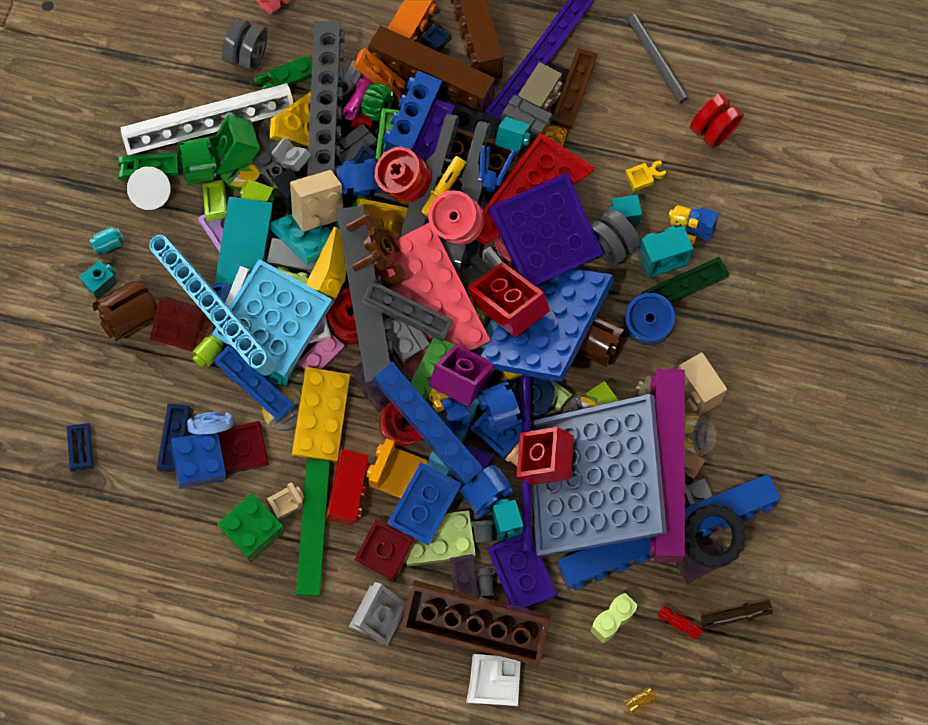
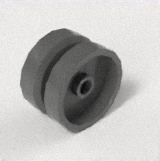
(244, 44)
(615, 237)

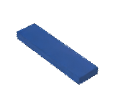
(254, 383)

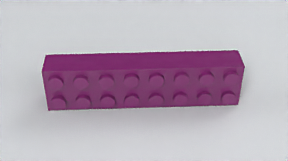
(669, 398)

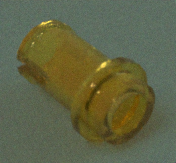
(640, 700)

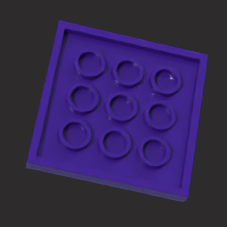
(545, 230)

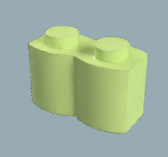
(608, 622)

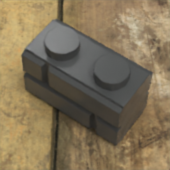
(528, 113)
(352, 143)

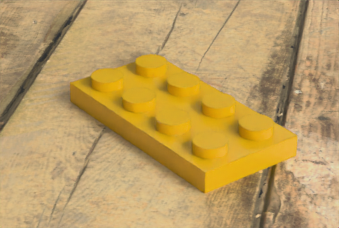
(320, 414)

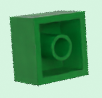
(251, 527)

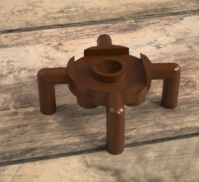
(383, 249)

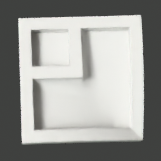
(494, 680)

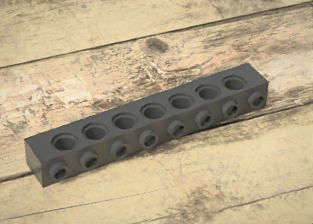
(325, 33)

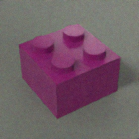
(461, 375)

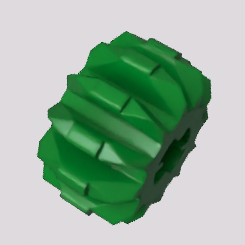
(376, 98)

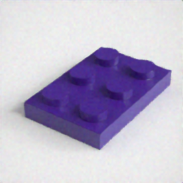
(521, 573)

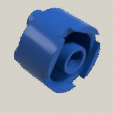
(358, 178)
(500, 408)
(486, 490)

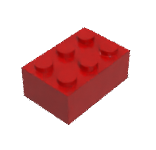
(509, 299)

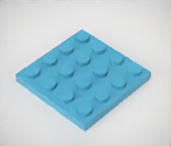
(279, 314)

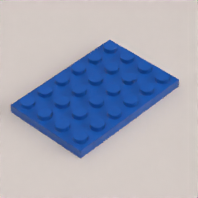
(554, 340)

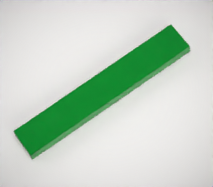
(313, 528)

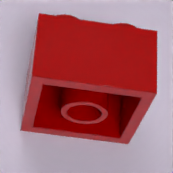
(545, 456)

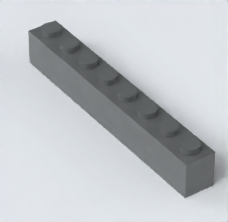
(368, 321)

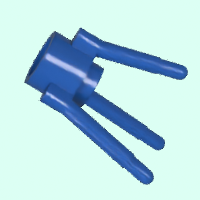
(489, 177)

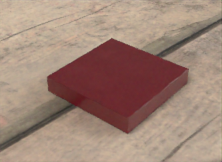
(243, 448)
(385, 550)

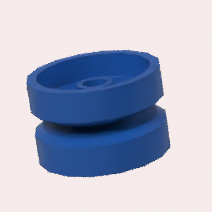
(652, 306)

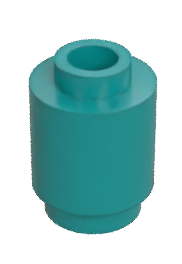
(106, 240)

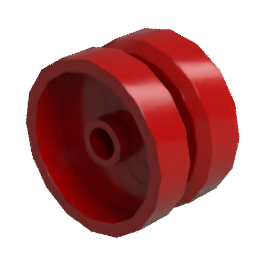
(716, 121)
(402, 174)
(342, 318)

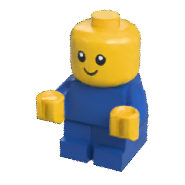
(697, 222)
(449, 410)

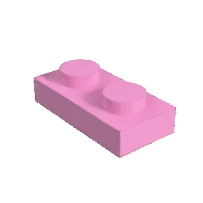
(322, 353)

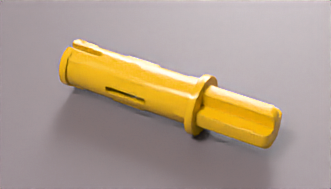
(455, 169)

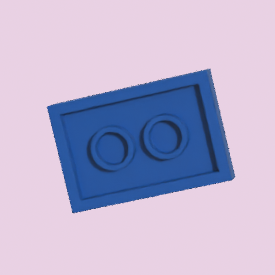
(424, 504)

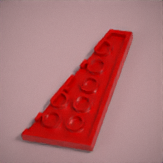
(538, 165)

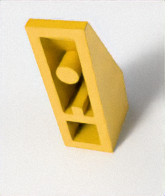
(330, 267)

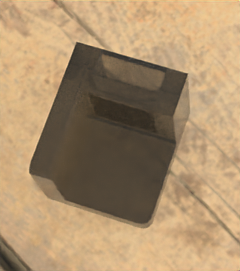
(474, 272)

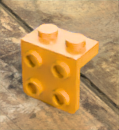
(392, 469)

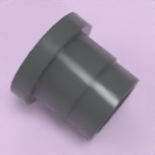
(483, 531)

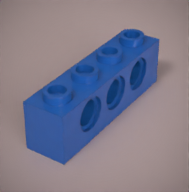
(425, 87)

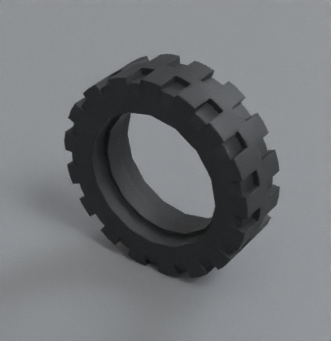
(737, 530)

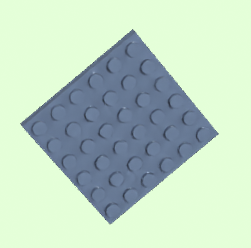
(613, 480)

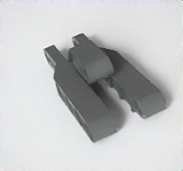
(466, 182)

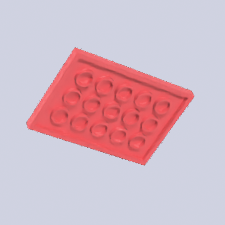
(437, 286)

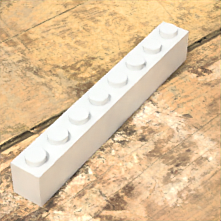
(204, 119)

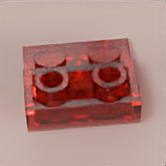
(177, 323)

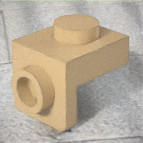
(286, 501)

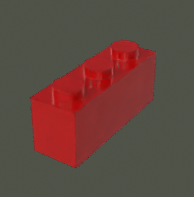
(347, 487)

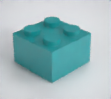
(665, 251)

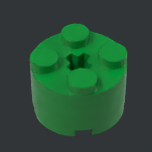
(197, 161)

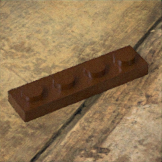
(574, 88)

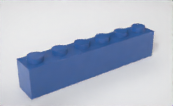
(427, 423)

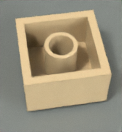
(316, 200)
(702, 385)

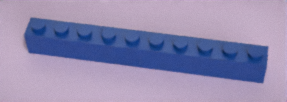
(601, 560)

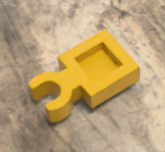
(642, 176)

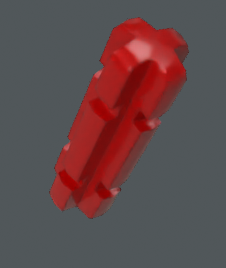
(680, 622)

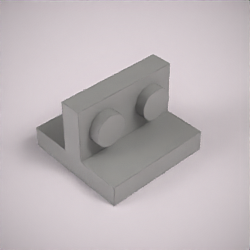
(378, 614)

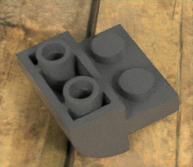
(269, 166)

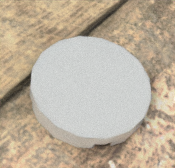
(149, 188)

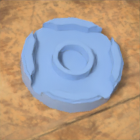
(210, 423)

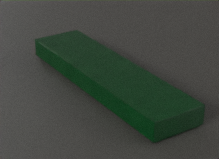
(691, 281)

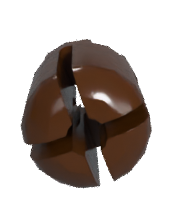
(126, 309)
(602, 341)

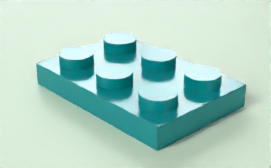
(305, 244)

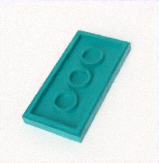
(243, 237)

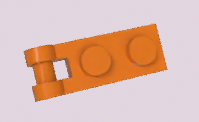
(379, 73)

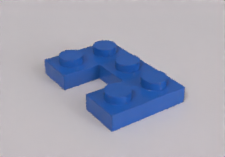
(502, 442)

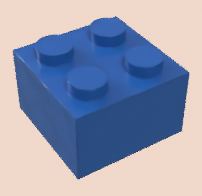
(197, 460)

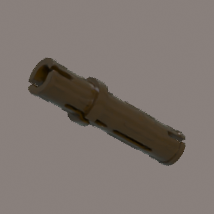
(733, 615)

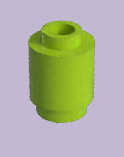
(207, 351)

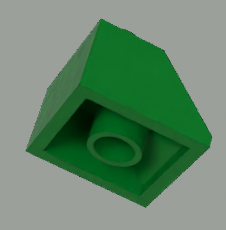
(234, 144)

